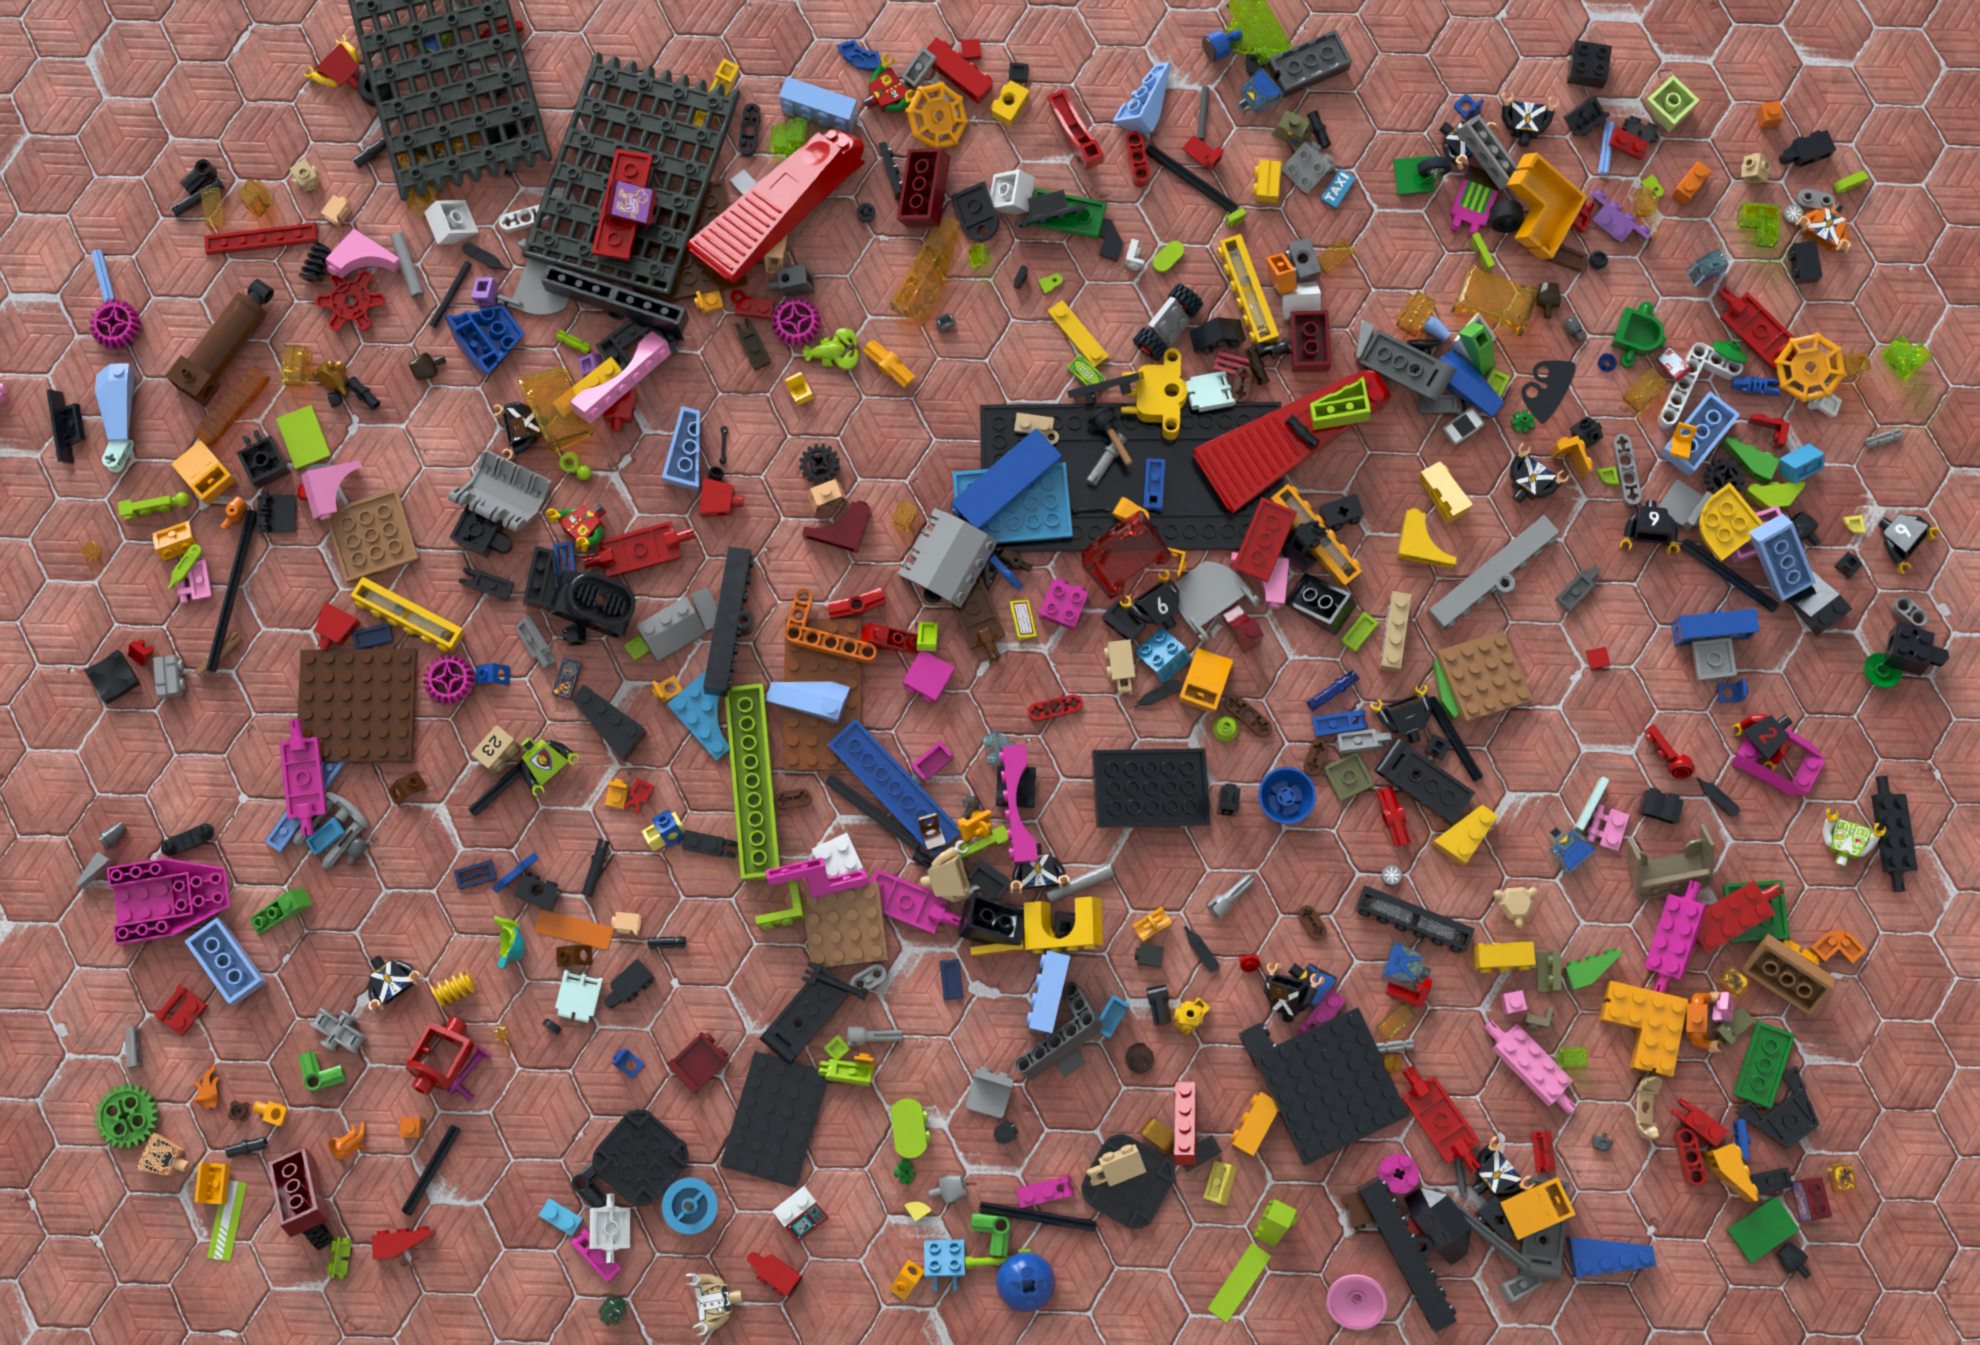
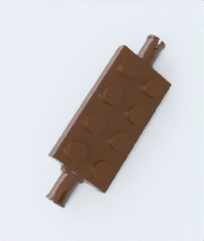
(980, 620)

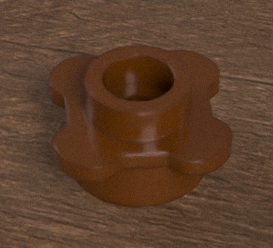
(233, 1114)

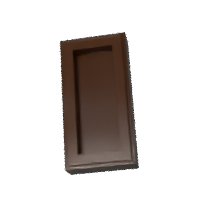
(1569, 258)

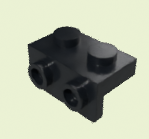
(1586, 117)

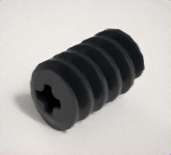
(315, 263)

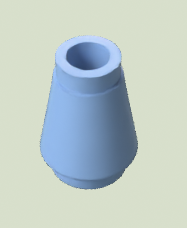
(1435, 328)

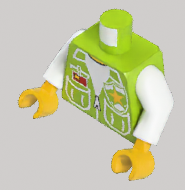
(1848, 838)

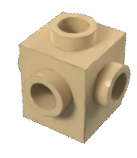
(1755, 168)
(305, 175)

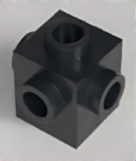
(1588, 431)

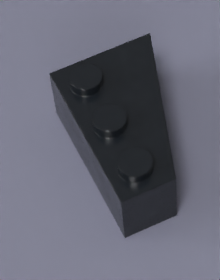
(541, 579)

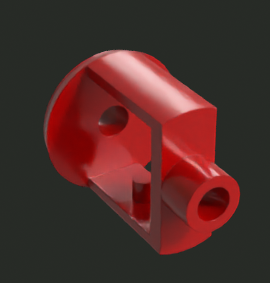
(427, 1077)

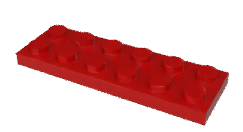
(616, 237)

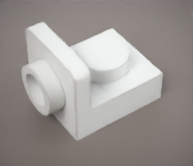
(1132, 255)
(1827, 405)

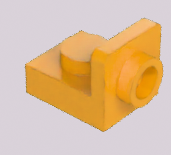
(709, 301)
(617, 794)

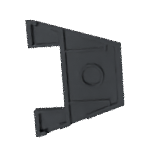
(1790, 1119)

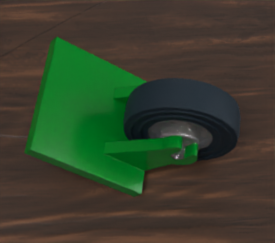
(1419, 173)

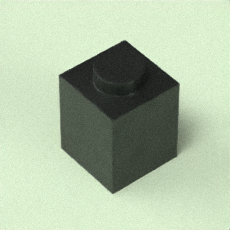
(1149, 955)

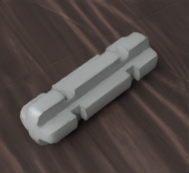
(1883, 438)
(1395, 1046)

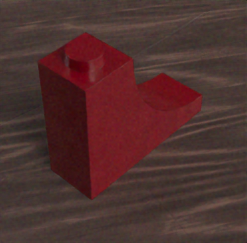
(844, 533)
(1243, 628)

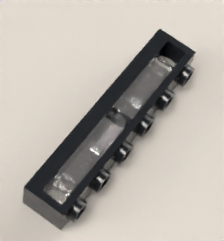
(1414, 919)

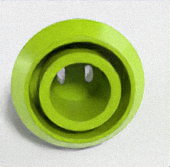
(1220, 725)

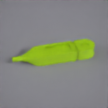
(185, 564)

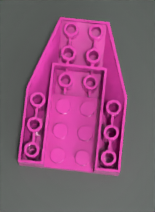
(164, 898)

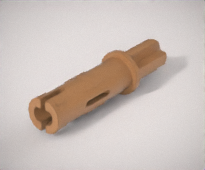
(227, 647)

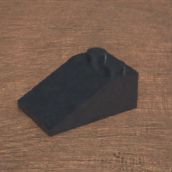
(1321, 603)
(1819, 605)
(991, 921)

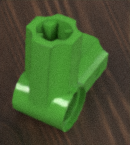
(311, 1070)
(987, 1224)

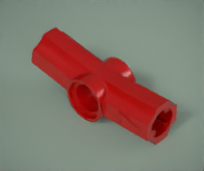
(844, 608)
(1393, 816)

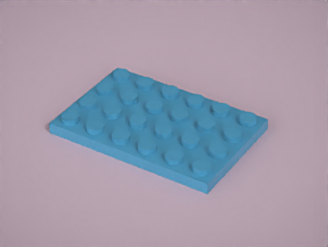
(1035, 515)

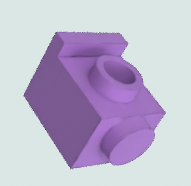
(485, 292)

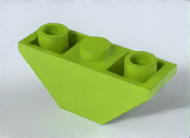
(1773, 494)

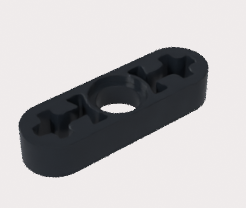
(755, 123)

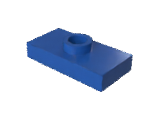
(1742, 1138)

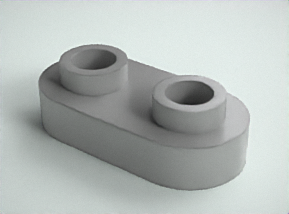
(1816, 200)
(867, 977)

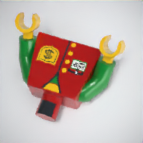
(887, 90)
(580, 524)

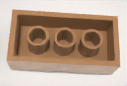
(1788, 974)

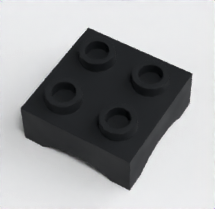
(112, 677)
(1025, 792)

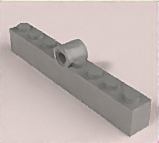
(1494, 571)

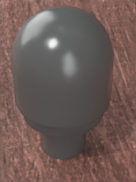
(1574, 328)
(356, 849)

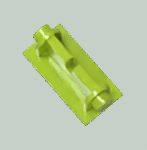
(336, 1265)

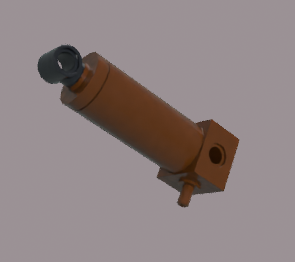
(201, 370)

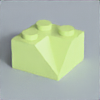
(1672, 103)

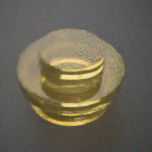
(91, 550)
(500, 1033)
(1392, 1064)

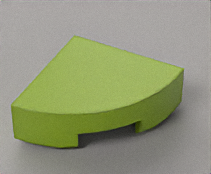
(1608, 476)

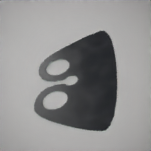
(1557, 384)

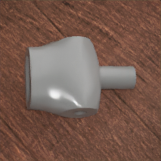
(950, 1188)

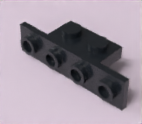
(1047, 206)
(66, 425)

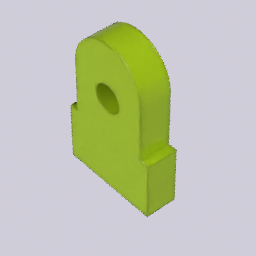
(1652, 183)
(1047, 283)

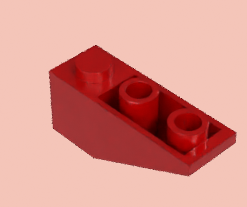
(890, 638)
(395, 1244)

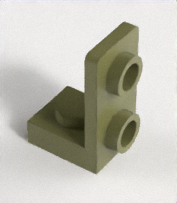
(1728, 1031)

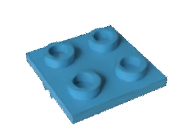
(944, 1259)

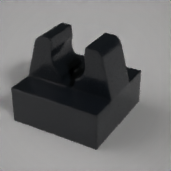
(1848, 565)
(1437, 747)

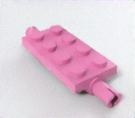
(1532, 1065)

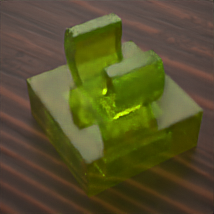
(978, 255)

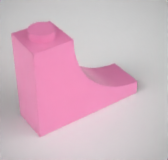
(359, 252)
(322, 487)
(1275, 589)

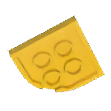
(1727, 522)

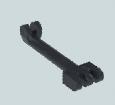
(816, 975)

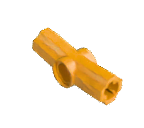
(889, 363)

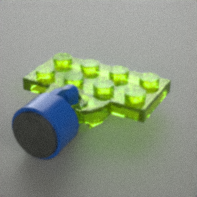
(1251, 30)

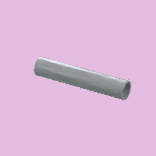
(407, 265)
(1080, 883)

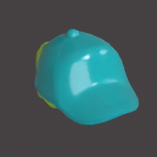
(511, 942)

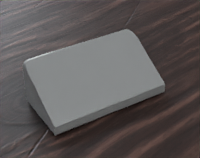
(132, 1047)

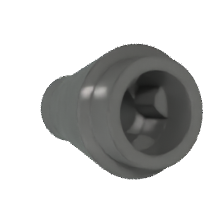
(112, 835)

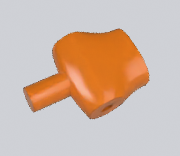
(234, 512)

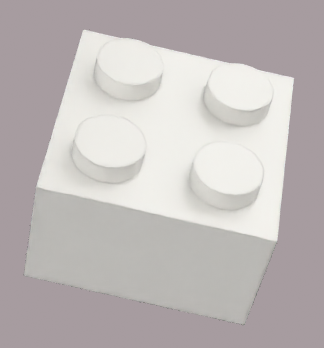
(838, 856)

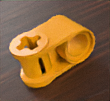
(1126, 508)

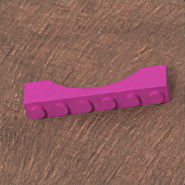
(1015, 764)

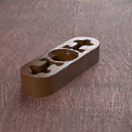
(1248, 707)

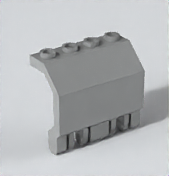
(503, 492)
(949, 557)

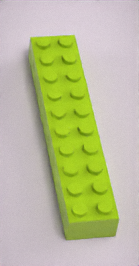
(752, 781)

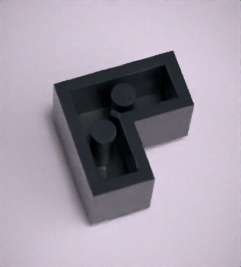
(1217, 334)

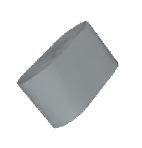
(1911, 610)

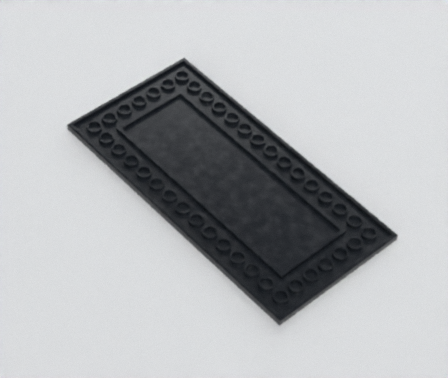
(1191, 509)

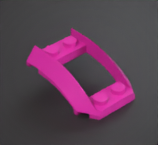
(1804, 778)

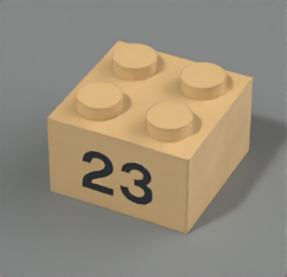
(496, 750)

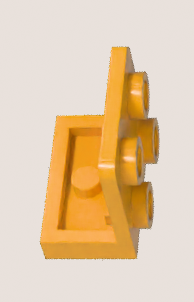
(1577, 451)

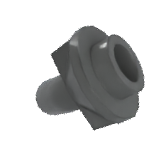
(972, 804)

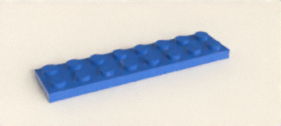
(889, 782)

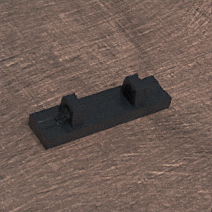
(1123, 382)

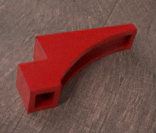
(1080, 140)

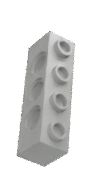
(1488, 151)

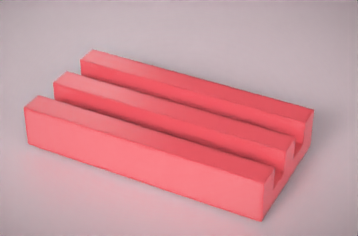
(1235, 365)

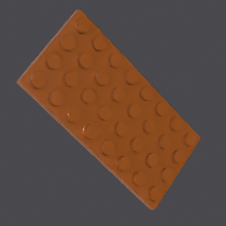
(808, 735)

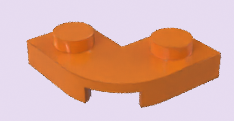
(1840, 941)

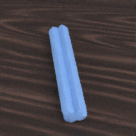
(1605, 155)
(103, 276)

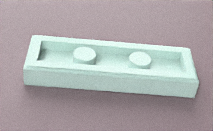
(1591, 804)

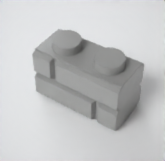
(169, 676)

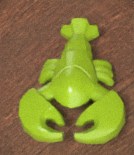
(834, 349)

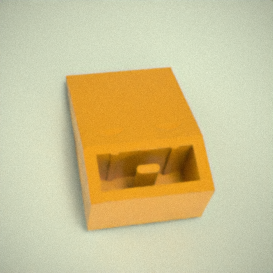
(203, 472)
(1205, 680)
(1729, 1168)
(1537, 1208)

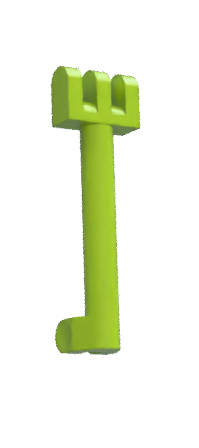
(970, 1262)

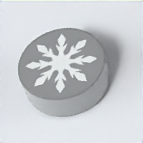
(1792, 214)
(1391, 875)

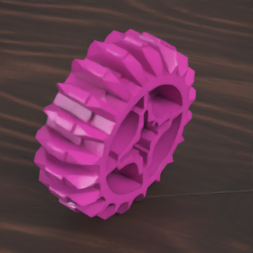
(788, 322)
(115, 337)
(441, 680)

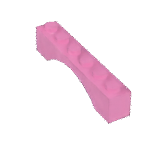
(596, 400)

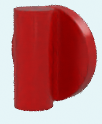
(1249, 963)

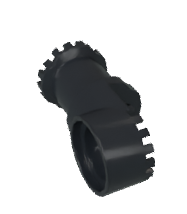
(1273, 349)

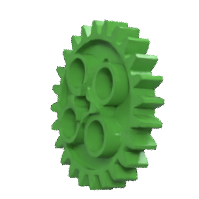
(109, 1124)

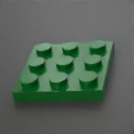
(1775, 925)

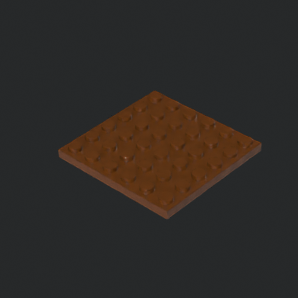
(693, 273)
(359, 703)

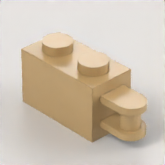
(1120, 664)
(1117, 1166)

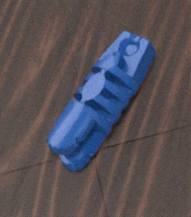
(1756, 385)

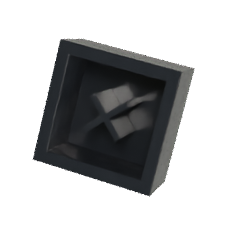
(1589, 64)

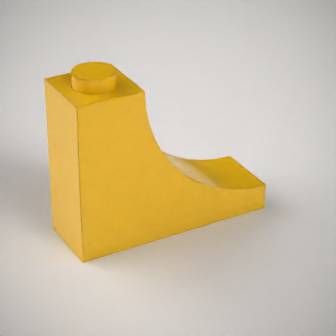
(1416, 543)

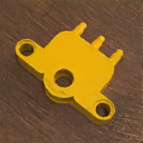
(1151, 396)

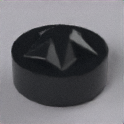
(866, 212)

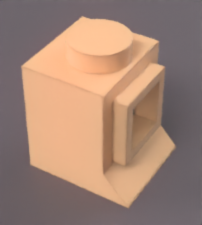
(336, 210)
(627, 923)

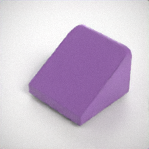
(589, 363)

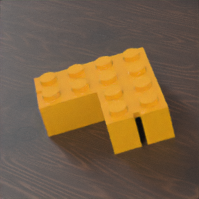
(1552, 202)
(1657, 1021)

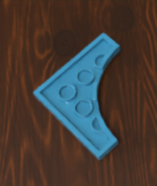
(700, 716)

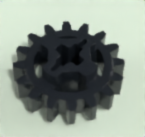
(813, 459)
(1727, 470)

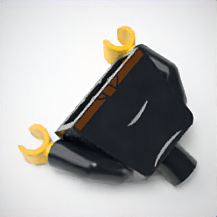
(1406, 715)

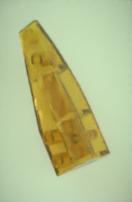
(927, 274)

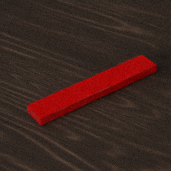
(261, 238)

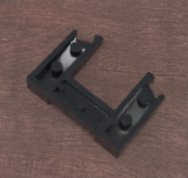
(627, 334)

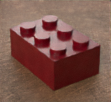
(1310, 341)

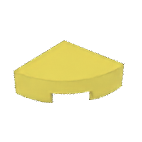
(1855, 524)
(917, 1209)

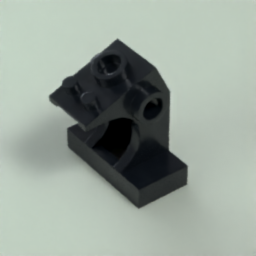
(1308, 535)

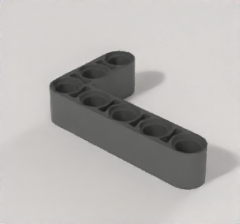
(1063, 1036)

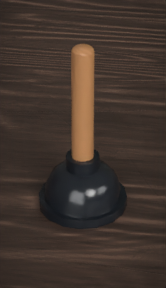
(1103, 420)

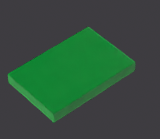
(1762, 1229)

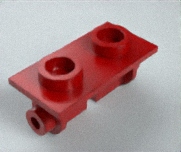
(1543, 1151)

